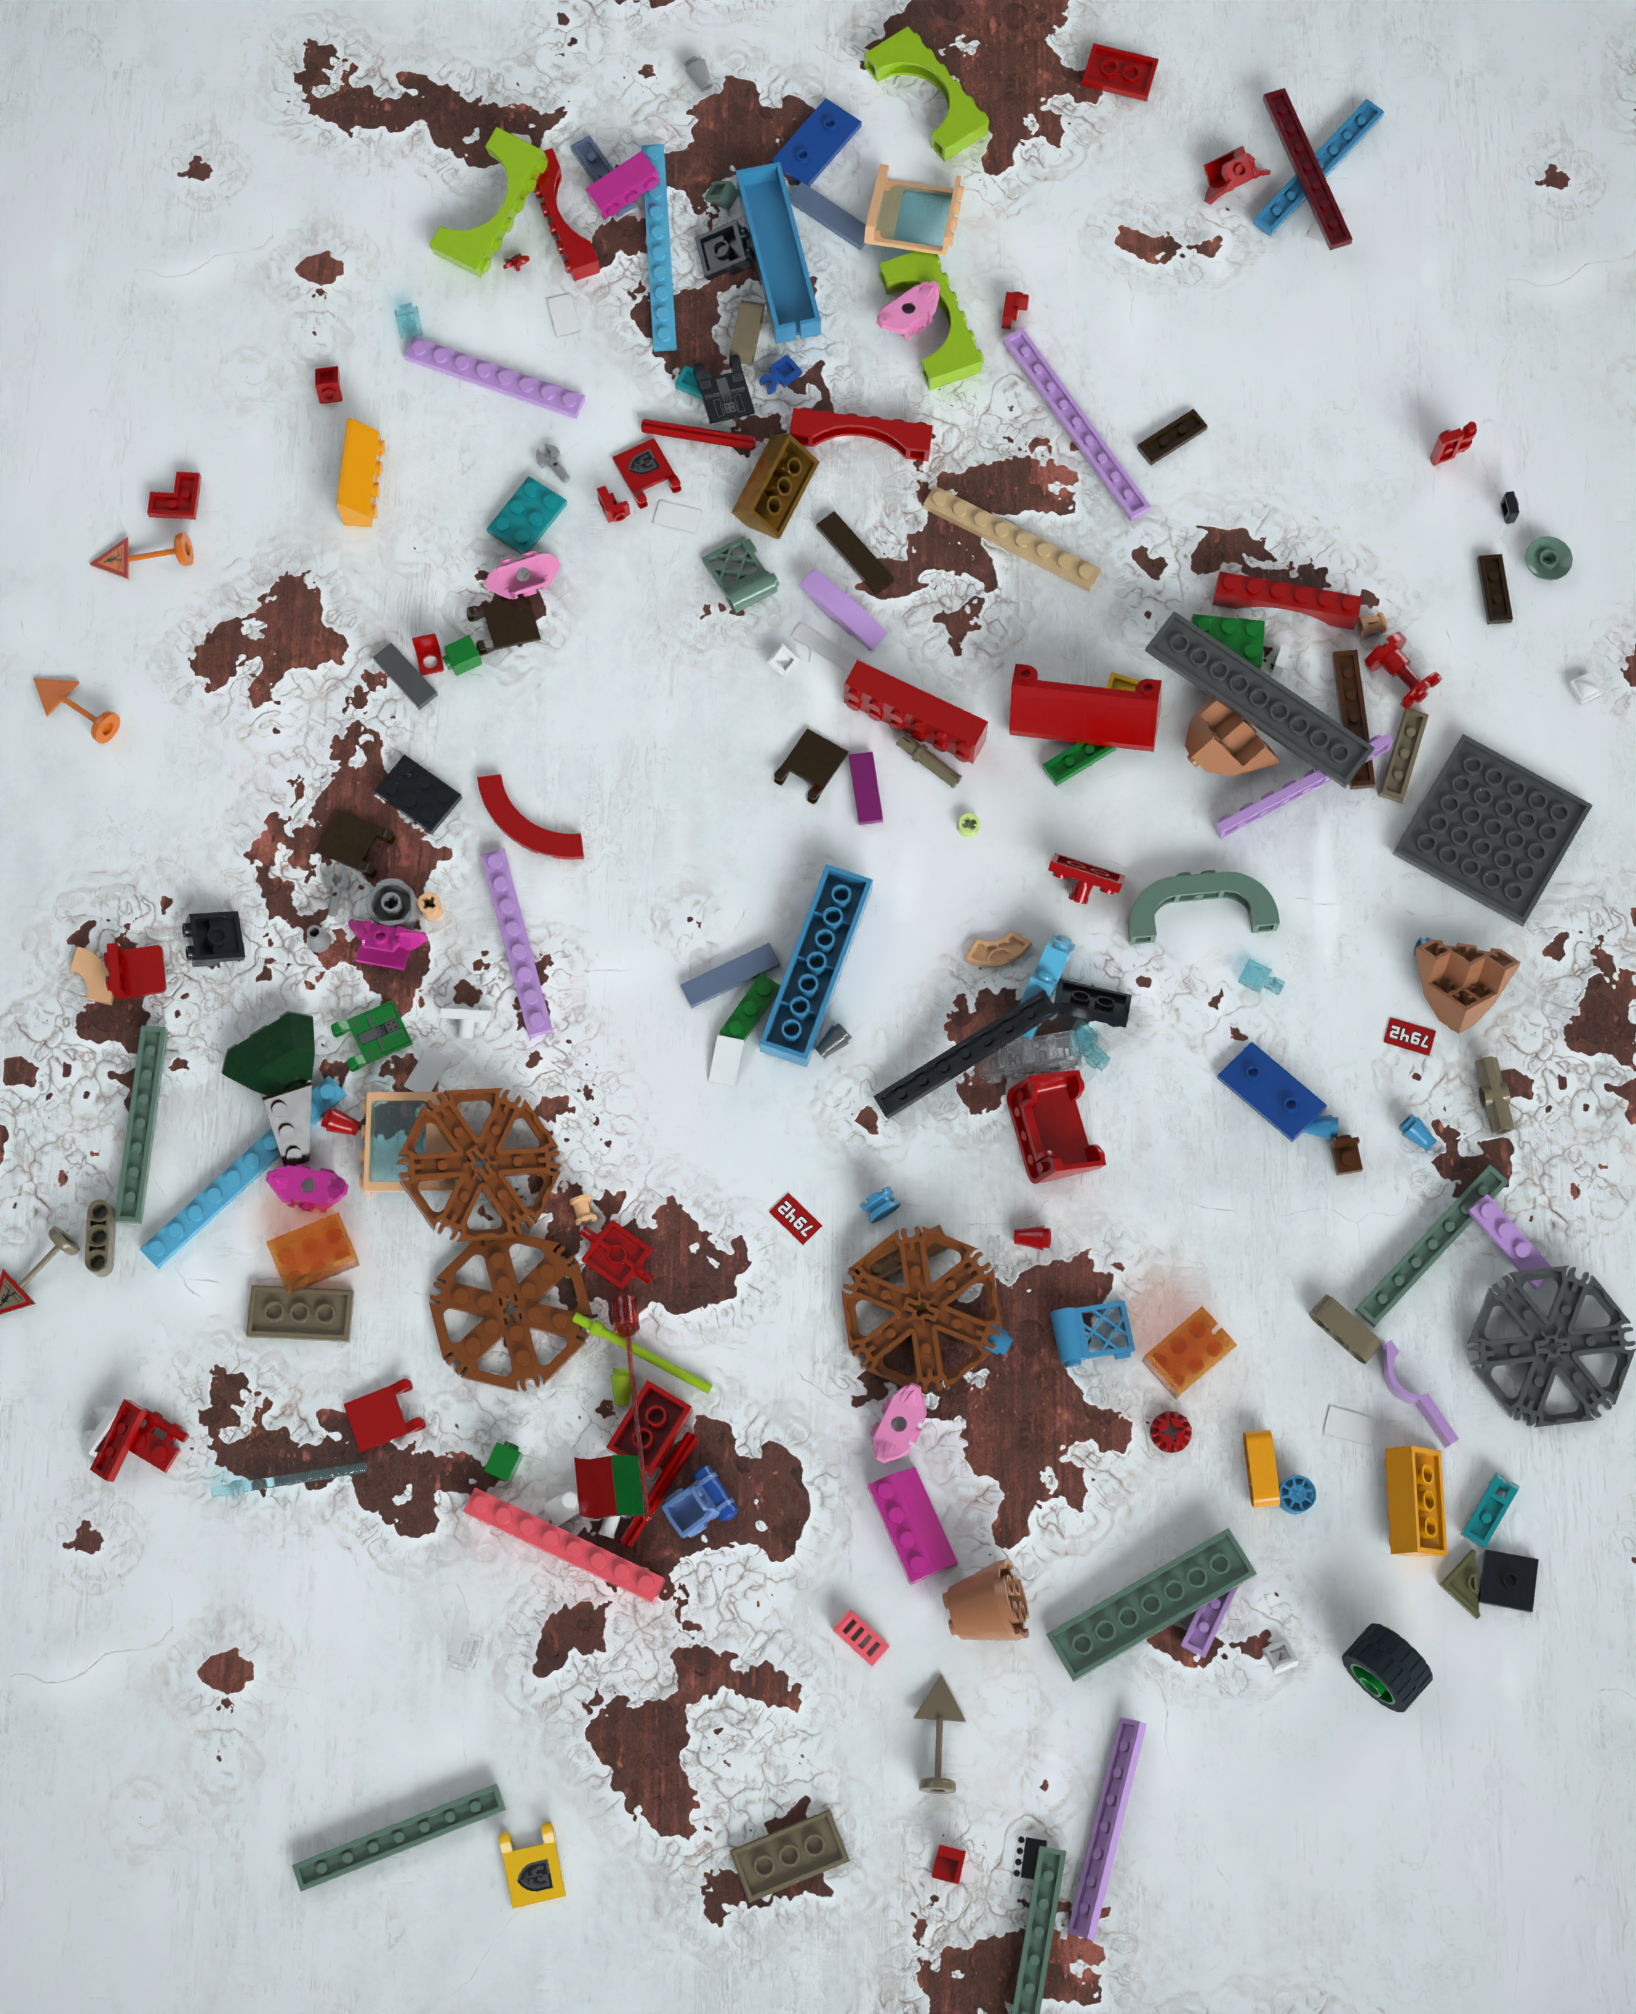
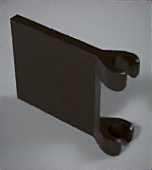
(508, 624)
(814, 761)
(350, 841)

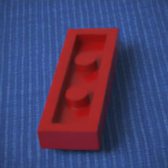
(118, 1440)

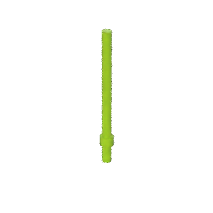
(598, 1329)

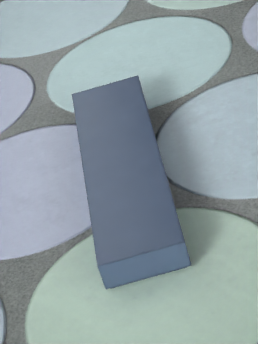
(595, 164)
(829, 215)
(730, 975)

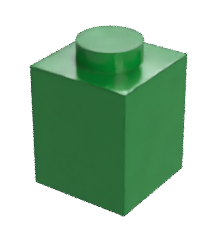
(461, 655)
(504, 1462)

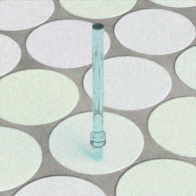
(239, 1487)

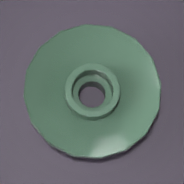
(1552, 550)

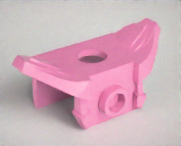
(925, 300)
(542, 572)
(908, 1404)

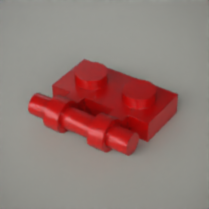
(1453, 442)
(152, 1448)

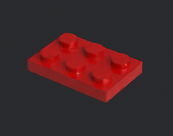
(1120, 72)

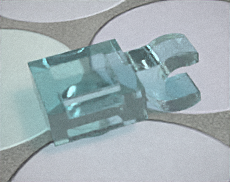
(1258, 976)

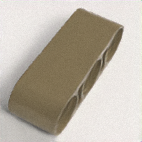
(747, 331)
(106, 1248)
(1345, 1329)

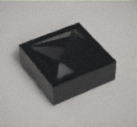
(1510, 507)

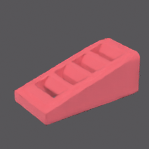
(838, 1629)

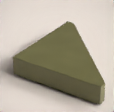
(1463, 1584)

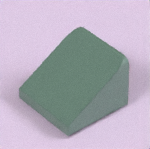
(722, 194)

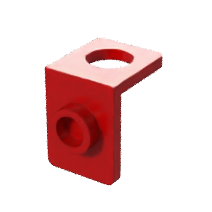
(428, 646)

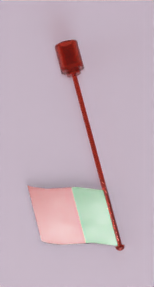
(616, 1482)

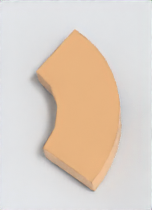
(997, 952)
(94, 973)

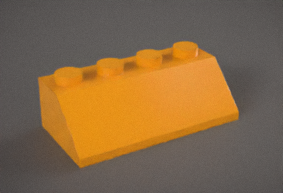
(360, 474)
(1415, 1501)

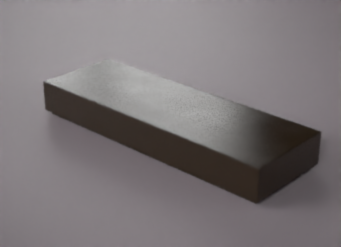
(1172, 437)
(1494, 589)

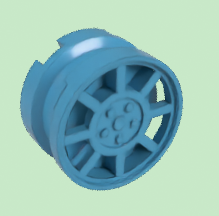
(880, 1205)
(1297, 1494)

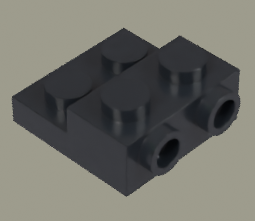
(725, 250)
(213, 938)

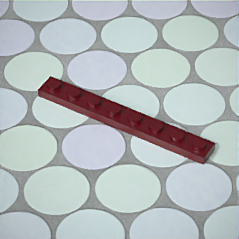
(1307, 169)

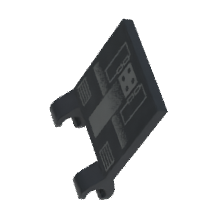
(725, 394)

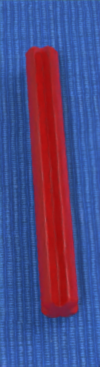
(698, 434)
(660, 1487)

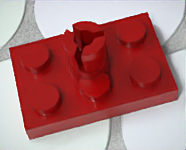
(1085, 877)

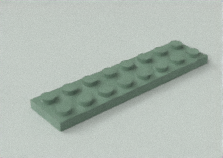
(1151, 1604)

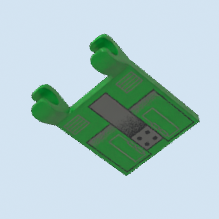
(376, 1034)

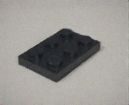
(418, 794)
(1092, 1003)

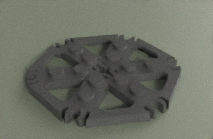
(1576, 1343)

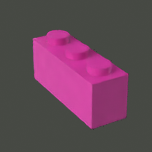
(623, 185)

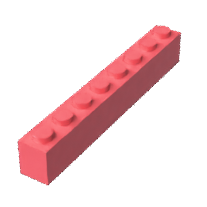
(564, 1546)

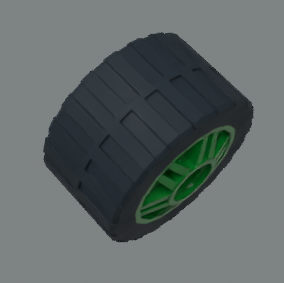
(1387, 1667)

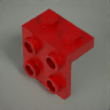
(135, 971)

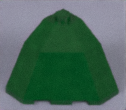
(274, 1055)

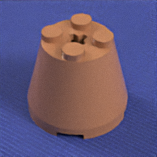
(988, 1605)

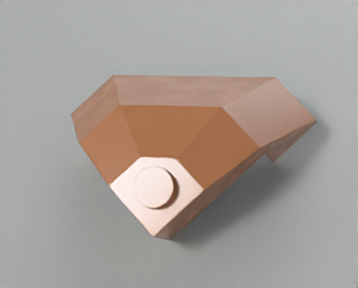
(1225, 742)
(1462, 980)

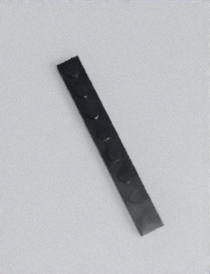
(965, 1054)

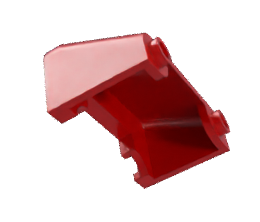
(1051, 1126)

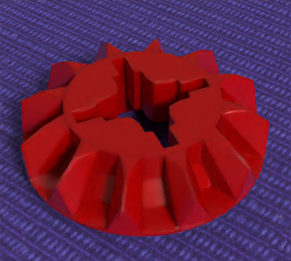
(1164, 1441)

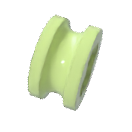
(966, 832)

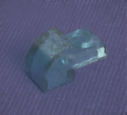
(1087, 1037)

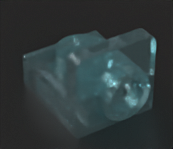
(408, 321)

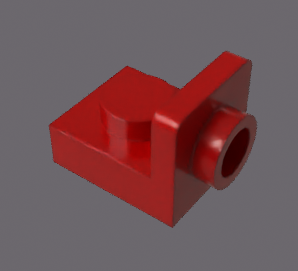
(1013, 302)
(328, 385)
(609, 505)

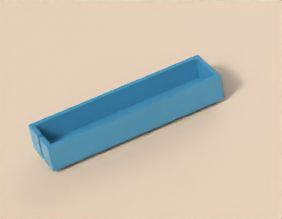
(778, 252)

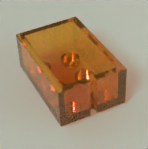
(313, 1253)
(1188, 1353)

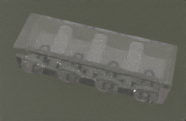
(1032, 1056)

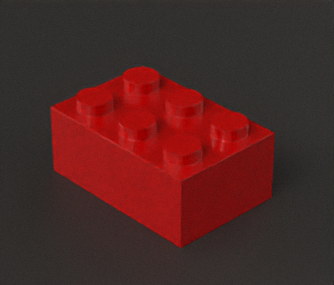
(661, 1422)

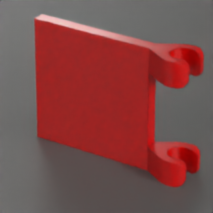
(379, 1418)

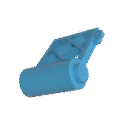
(1072, 1339)

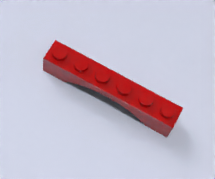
(578, 251)
(907, 438)
(1327, 606)

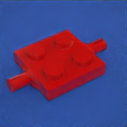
(617, 1255)

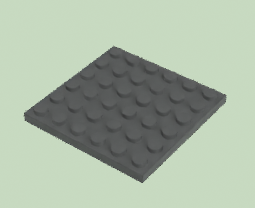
(1492, 830)

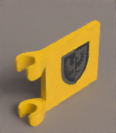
(533, 1871)

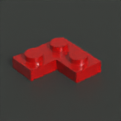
(181, 503)

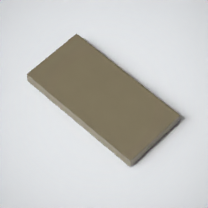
(301, 1315)
(789, 1856)

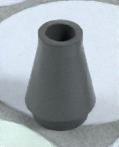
(833, 1040)

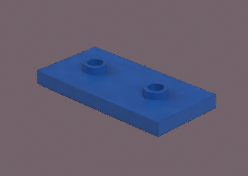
(817, 142)
(1272, 1092)

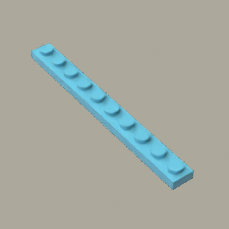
(659, 255)
(231, 1183)

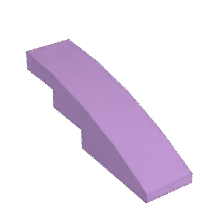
(842, 608)

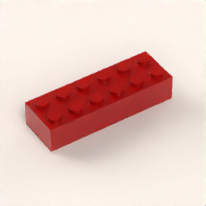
(915, 712)

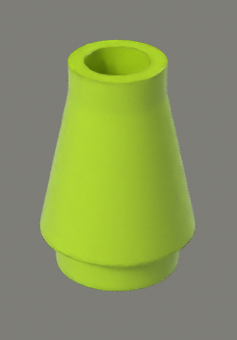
(621, 1386)

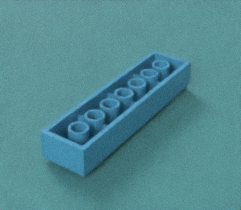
(816, 965)

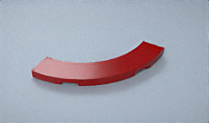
(522, 830)

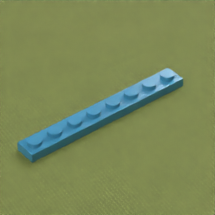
(1328, 157)

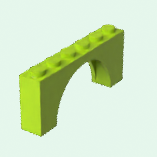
(908, 56)
(476, 247)
(958, 354)

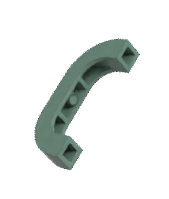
(1197, 887)

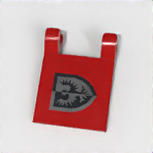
(643, 468)

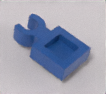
(782, 373)

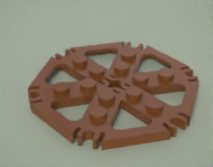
(484, 1147)
(940, 1293)
(492, 1326)

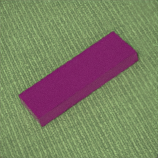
(865, 788)

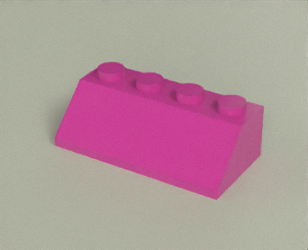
(912, 1525)

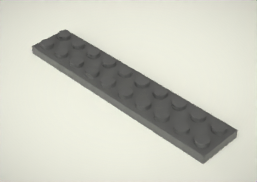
(1259, 699)

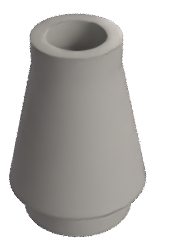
(698, 71)
(318, 939)

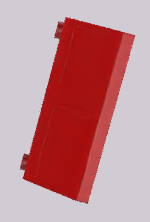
(1084, 712)

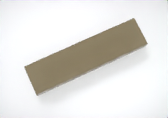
(1403, 755)

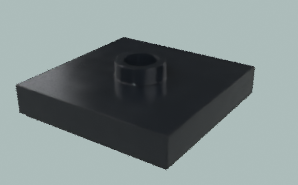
(1508, 1581)

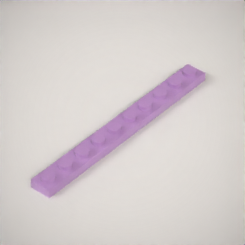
(1076, 424)

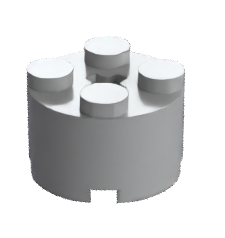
(391, 892)

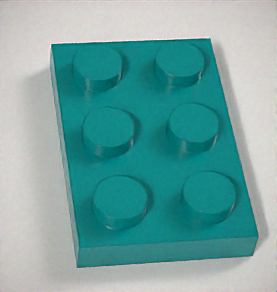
(527, 516)

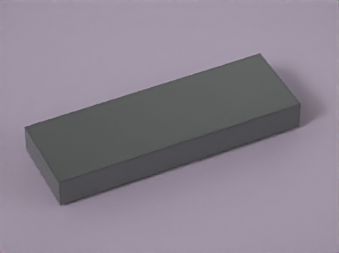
(405, 676)

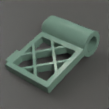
(752, 586)

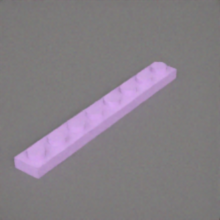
(495, 377)
(1291, 791)
(516, 943)
(1106, 1828)

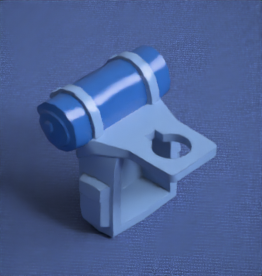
(699, 1503)

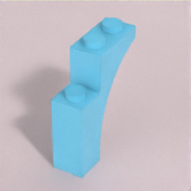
(1049, 970)

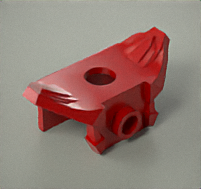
(1230, 172)

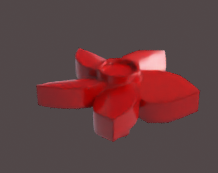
(516, 261)

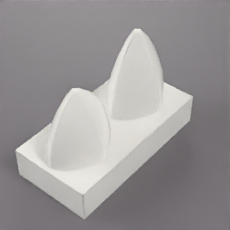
(94, 1438)

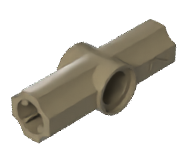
(1494, 1095)

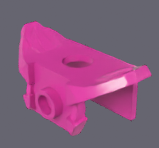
(385, 944)
(287, 1186)

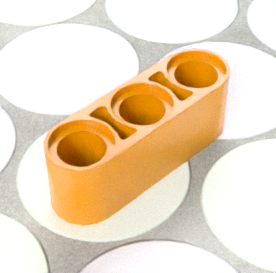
(1261, 1468)

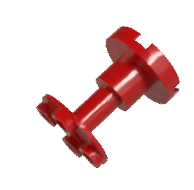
(1396, 664)

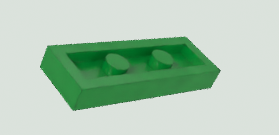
(1074, 761)
(751, 1008)

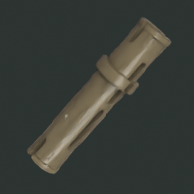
(926, 758)

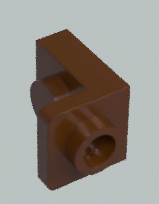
(1346, 1155)

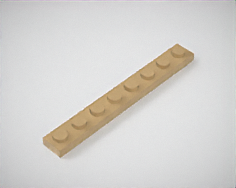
(1011, 538)

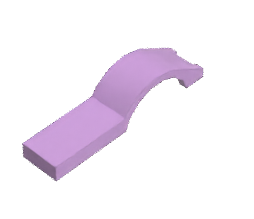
(1423, 1402)

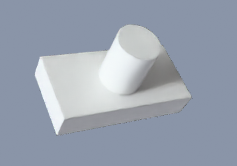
(466, 1019)
(563, 1507)

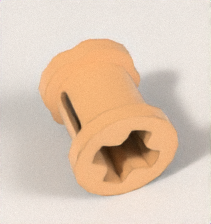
(1372, 624)
(430, 899)
(583, 1209)

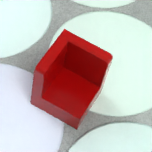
(948, 1864)

